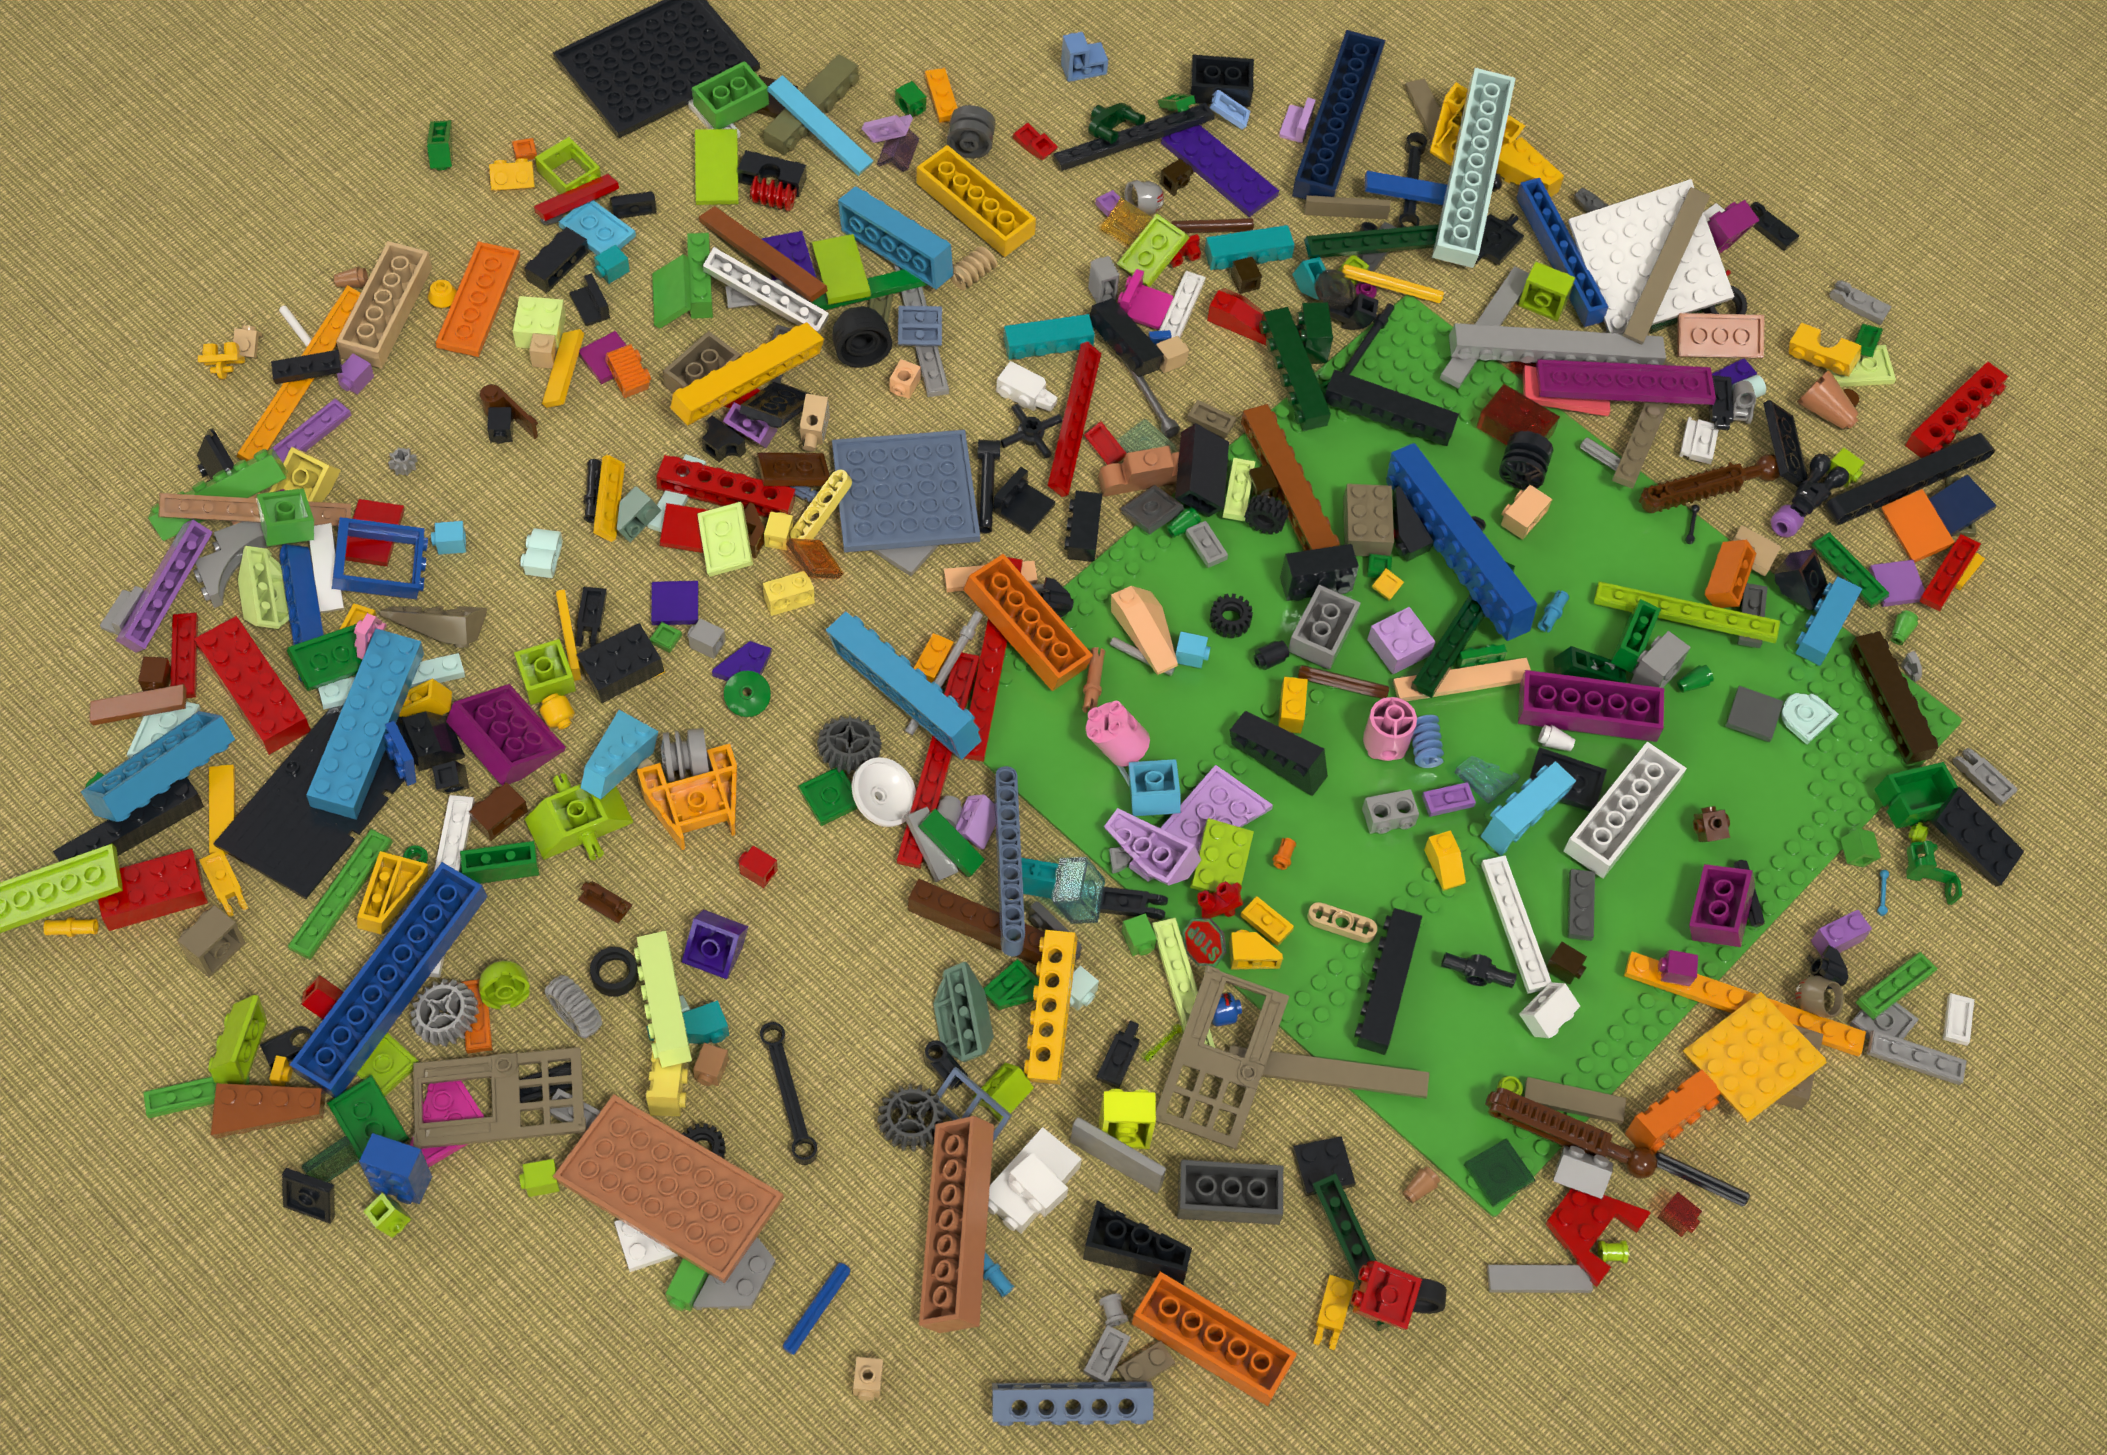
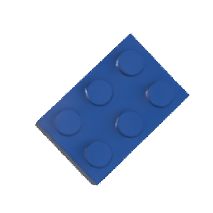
(395, 1169)

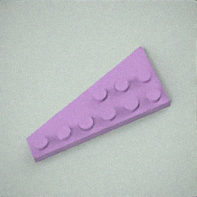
(1217, 798)

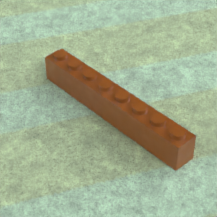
(1293, 490)

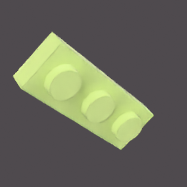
(1238, 489)

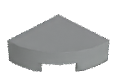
(1912, 666)
(1119, 859)

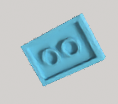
(598, 227)

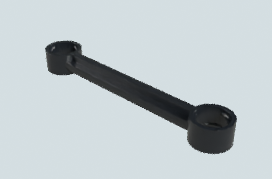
(1413, 171)
(788, 1093)

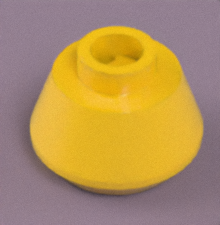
(441, 294)

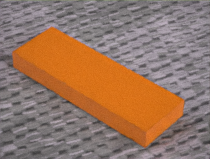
(480, 1039)

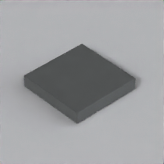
(1152, 509)
(1754, 713)

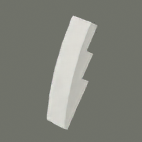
(323, 559)

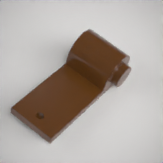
(494, 396)

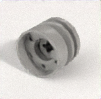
(684, 754)

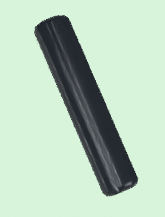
(1755, 913)

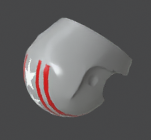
(1149, 196)

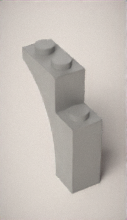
(218, 567)

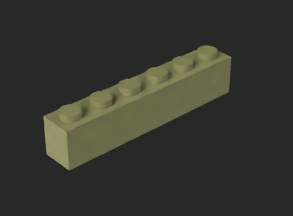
(823, 92)

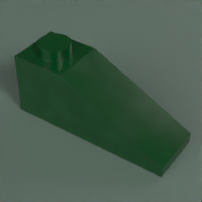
(1587, 665)

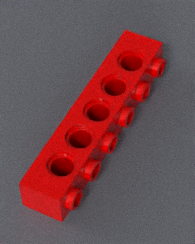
(1957, 411)
(713, 491)

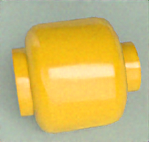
(557, 711)

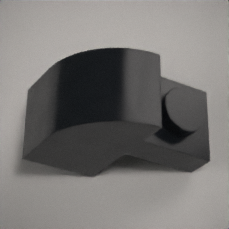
(1357, 315)

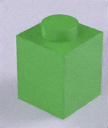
(1860, 847)
(1139, 935)

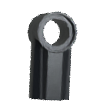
(943, 1065)

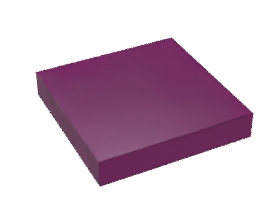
(595, 354)

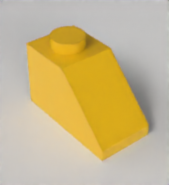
(428, 697)
(1445, 860)
(1252, 951)

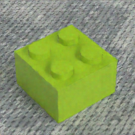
(1546, 291)
(544, 671)

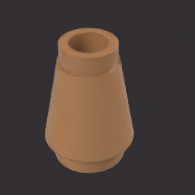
(353, 277)
(1421, 1184)

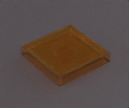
(814, 558)

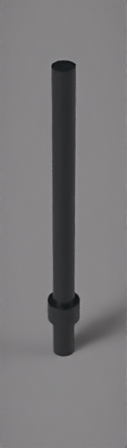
(1379, 323)

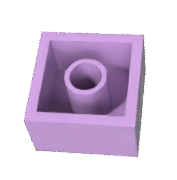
(1401, 640)

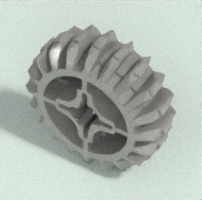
(573, 1006)
(441, 1026)

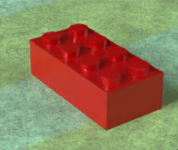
(155, 890)

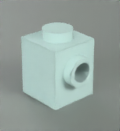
(1083, 988)

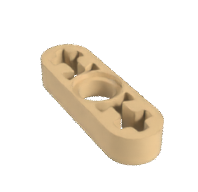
(1361, 921)

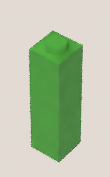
(685, 1286)

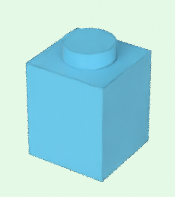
(449, 537)
(1192, 650)

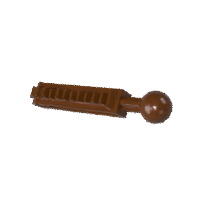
(1707, 484)
(1567, 1131)

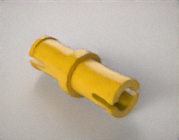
(71, 927)

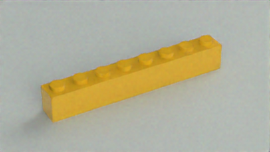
(746, 373)

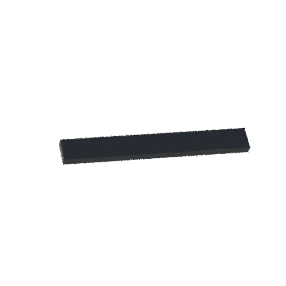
(1133, 136)

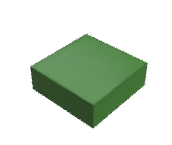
(665, 637)

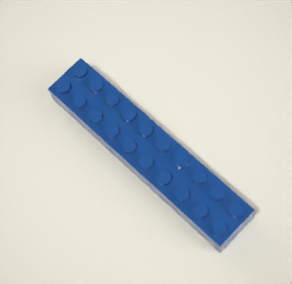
(1463, 543)
(389, 980)

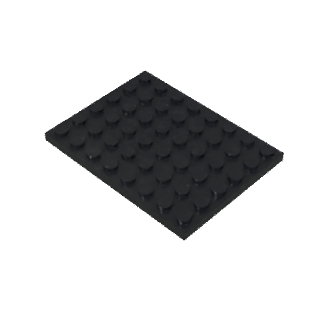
(652, 61)

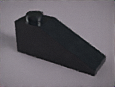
(1410, 533)

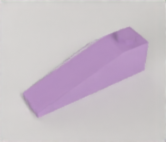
(1154, 850)

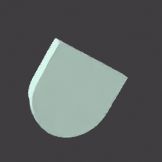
(1807, 715)

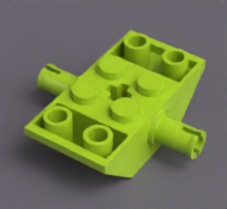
(575, 819)

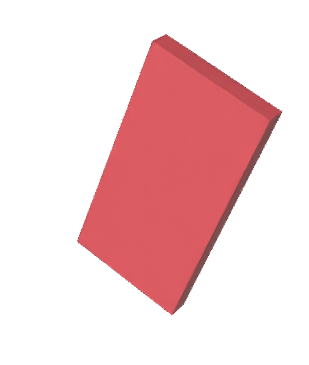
(1531, 390)

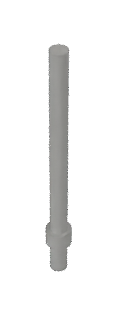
(967, 634)

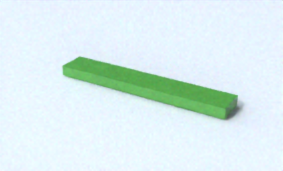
(339, 895)

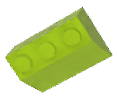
(239, 1042)

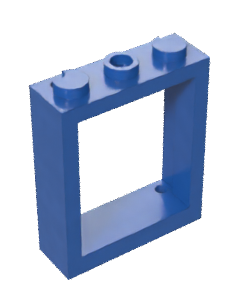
(383, 532)

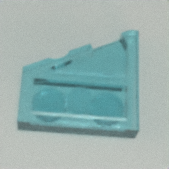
(1485, 778)

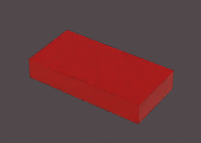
(1105, 444)

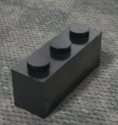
(556, 259)
(1083, 526)

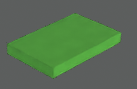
(671, 291)

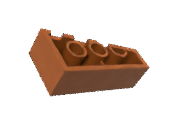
(258, 1107)

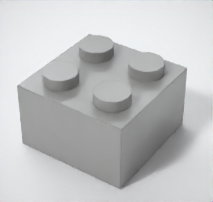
(1661, 662)

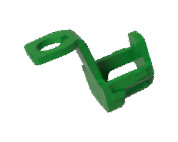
(1926, 868)

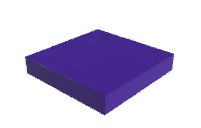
(675, 602)

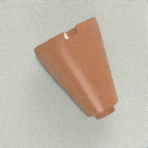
(1830, 402)

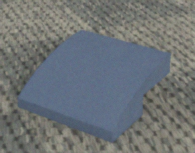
(920, 325)

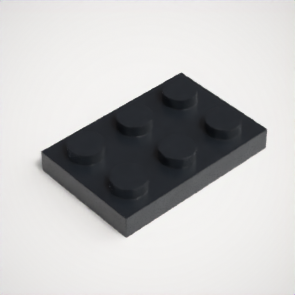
(1588, 778)

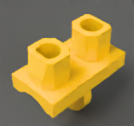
(211, 357)

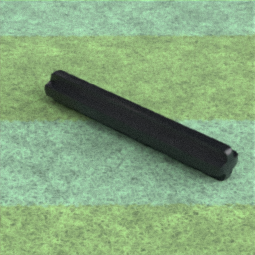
(1702, 1179)

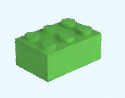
(730, 96)

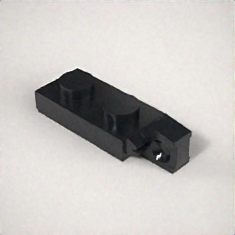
(1119, 1056)

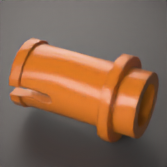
(1283, 856)

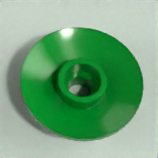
(747, 705)

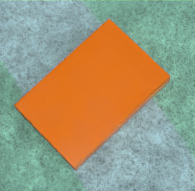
(1917, 526)

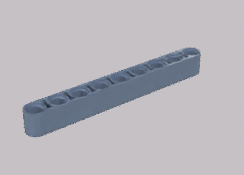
(1008, 848)

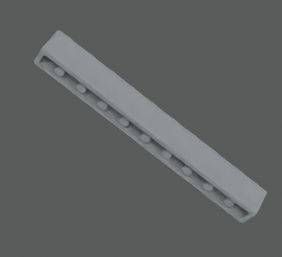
(1531, 344)

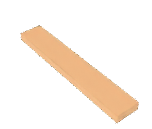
(1468, 679)

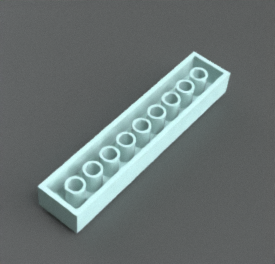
(1473, 168)

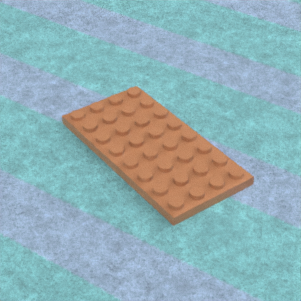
(669, 1188)

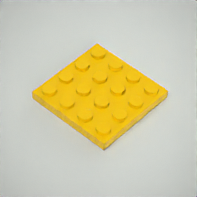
(1755, 1056)

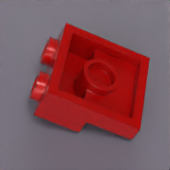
(1386, 1294)

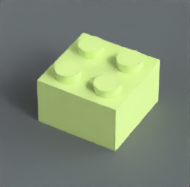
(538, 317)

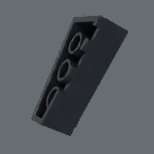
(1133, 1246)

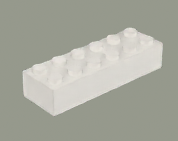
(1625, 810)

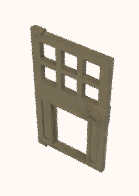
(1219, 1063)
(506, 1104)

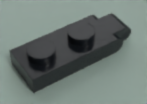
(1722, 411)

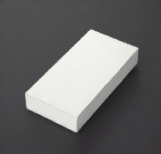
(1958, 1019)

